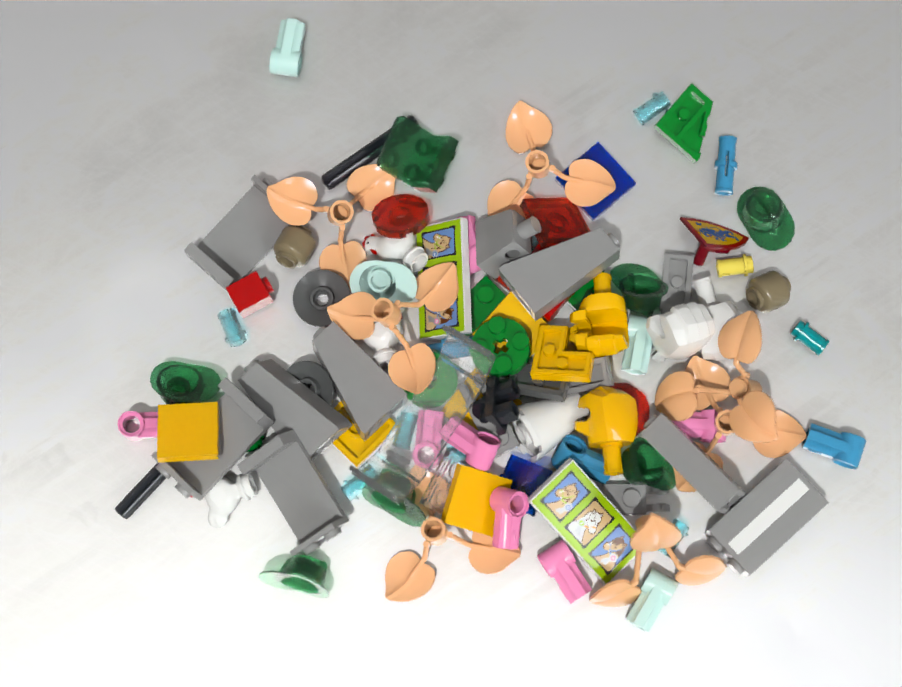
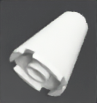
(546, 423)

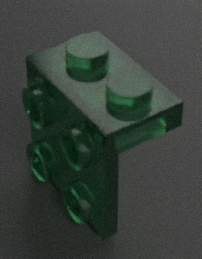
(416, 155)

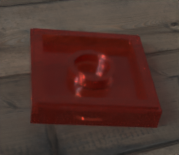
(558, 219)

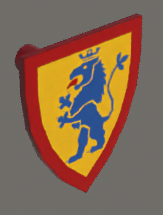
(713, 238)

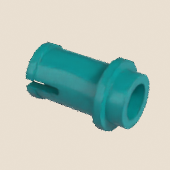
(809, 337)

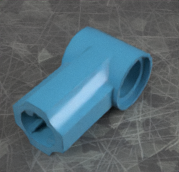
(843, 447)
(586, 459)

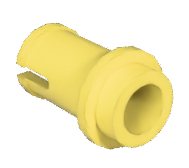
(735, 266)

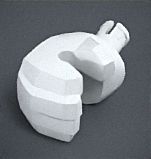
(720, 313)
(680, 331)

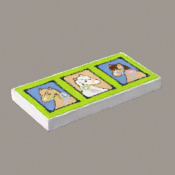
(443, 244)
(585, 520)

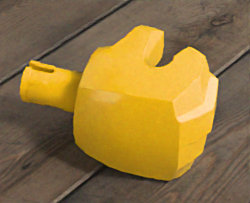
(601, 320)
(610, 425)

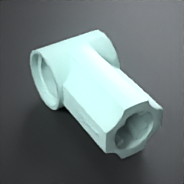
(287, 56)
(640, 343)
(656, 593)

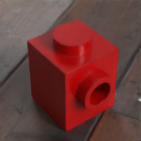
(250, 294)

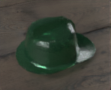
(766, 218)
(639, 287)
(184, 382)
(646, 466)
(406, 511)
(299, 574)

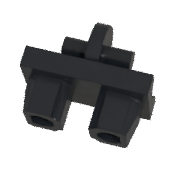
(498, 404)

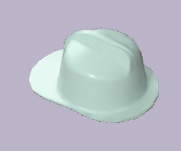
(384, 280)

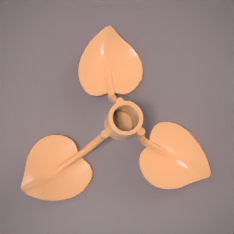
(528, 129)
(294, 200)
(414, 366)
(714, 376)
(756, 413)
(651, 535)
(410, 578)

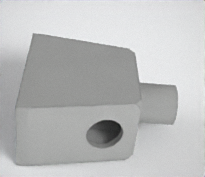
(503, 239)

